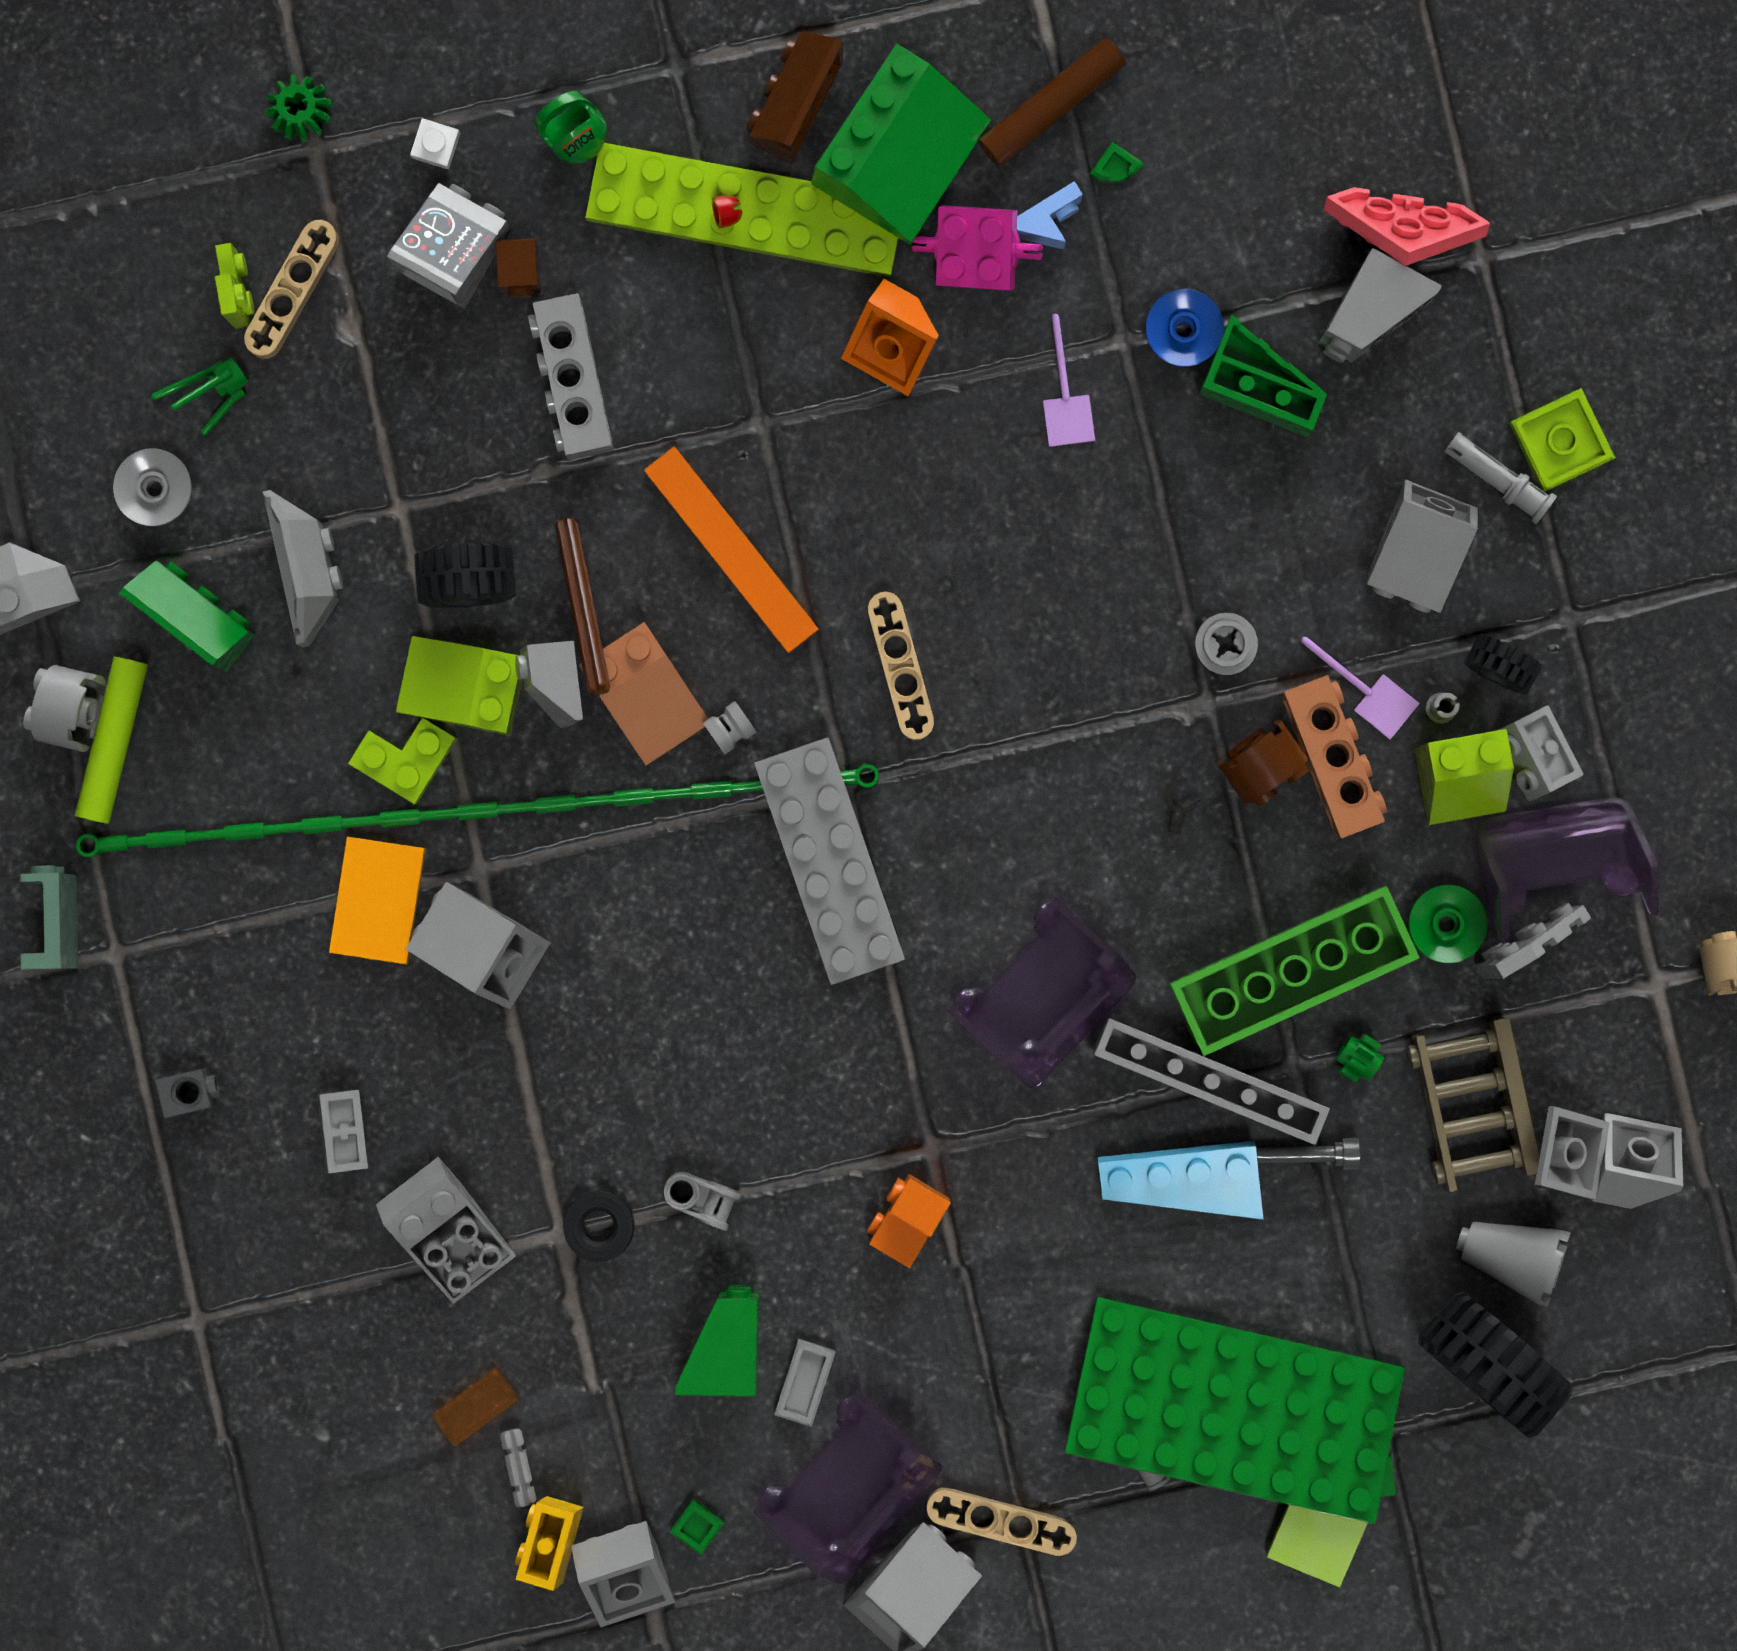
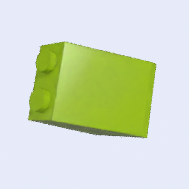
(1465, 776)

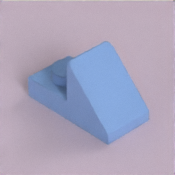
(1037, 222)

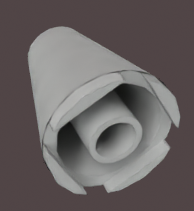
(1516, 1256)

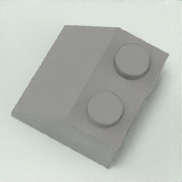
(622, 1574)

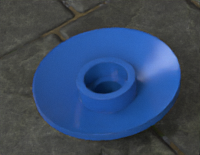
(1187, 308)

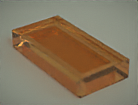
(475, 1407)

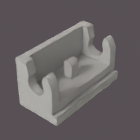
(342, 1131)

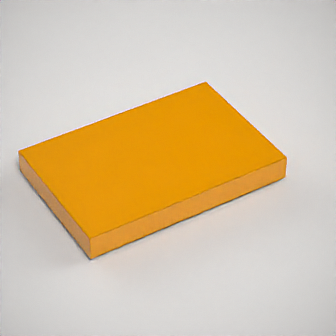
(377, 900)

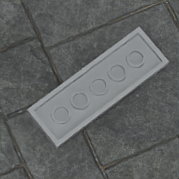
(829, 861)

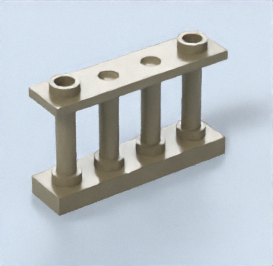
(1504, 1078)

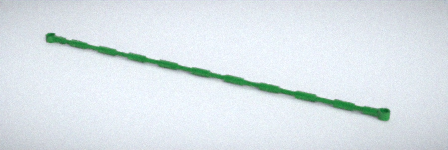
(415, 816)

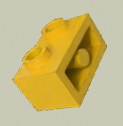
(548, 1543)

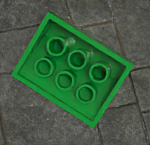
(901, 145)

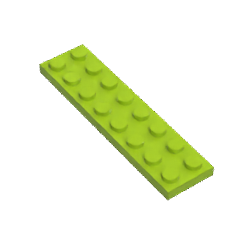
(778, 217)

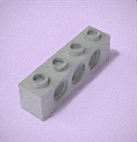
(568, 315)

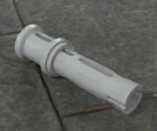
(1516, 488)

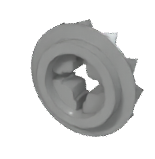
(1244, 640)

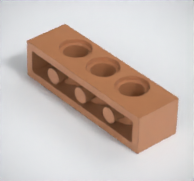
(1343, 817)

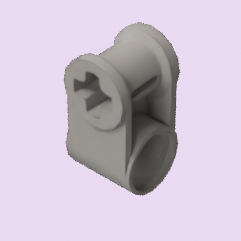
(703, 1200)

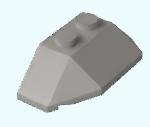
(304, 566)
(31, 587)

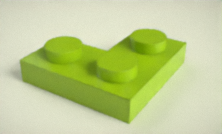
(234, 300)
(405, 770)

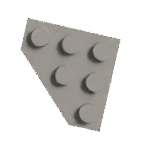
(1508, 958)

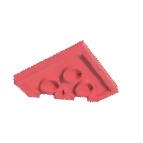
(1405, 225)

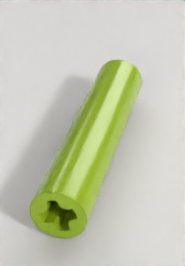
(111, 740)

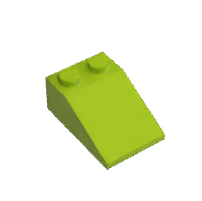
(460, 685)

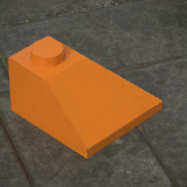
(892, 338)

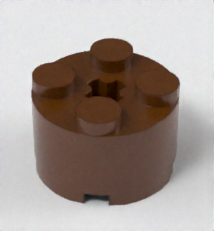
(1264, 763)

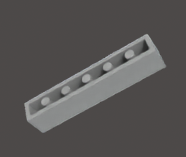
(1210, 1081)

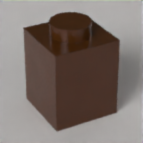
(518, 268)

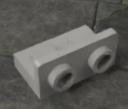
(1541, 754)

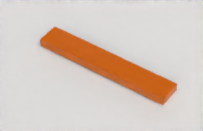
(731, 550)

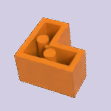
(909, 1219)

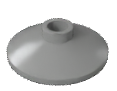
(139, 473)

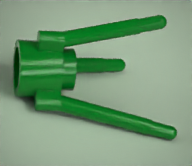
(224, 377)

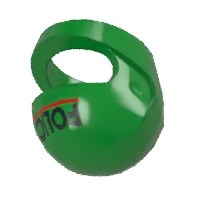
(574, 134)

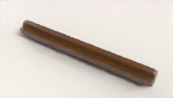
(582, 607)

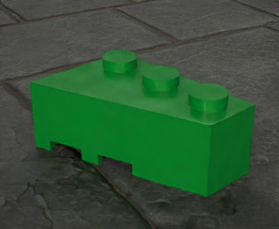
(1261, 383)

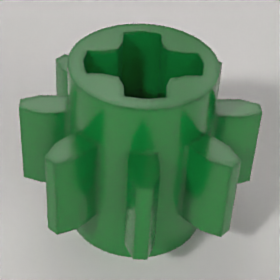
(1359, 1058)

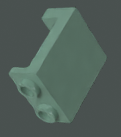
(59, 919)

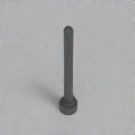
(1342, 1154)

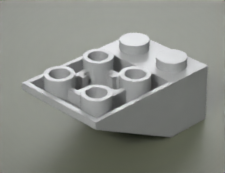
(444, 1230)

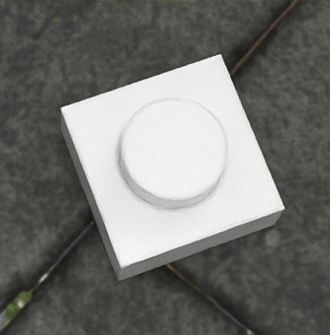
(435, 143)

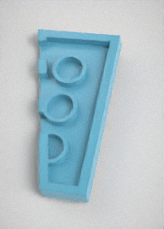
(1192, 1178)

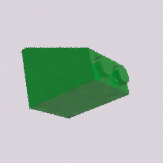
(727, 1348)

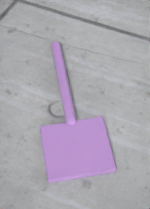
(1068, 417)
(1385, 703)

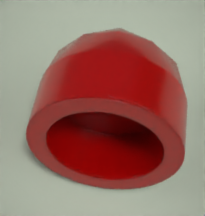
(724, 211)

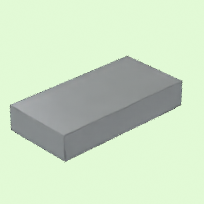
(805, 1382)

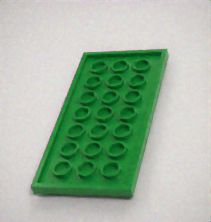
(1235, 1410)

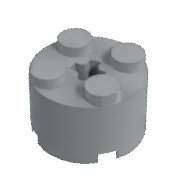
(64, 707)

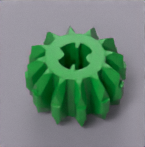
(294, 96)

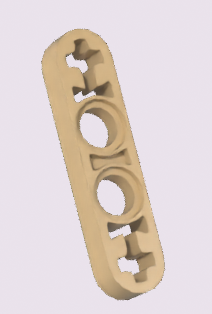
(297, 292)
(904, 665)
(999, 1527)

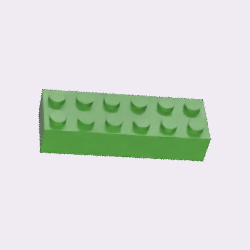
(1293, 971)

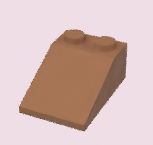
(649, 695)

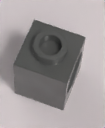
(171, 1092)

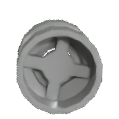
(738, 723)

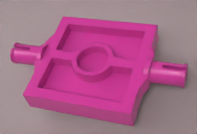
(977, 247)

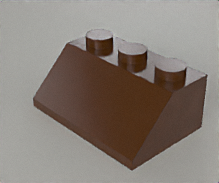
(796, 95)

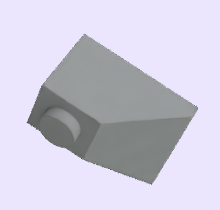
(552, 680)
(1572, 1153)
(1639, 1162)

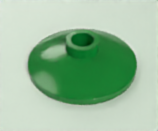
(1468, 925)

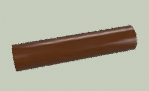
(1052, 102)

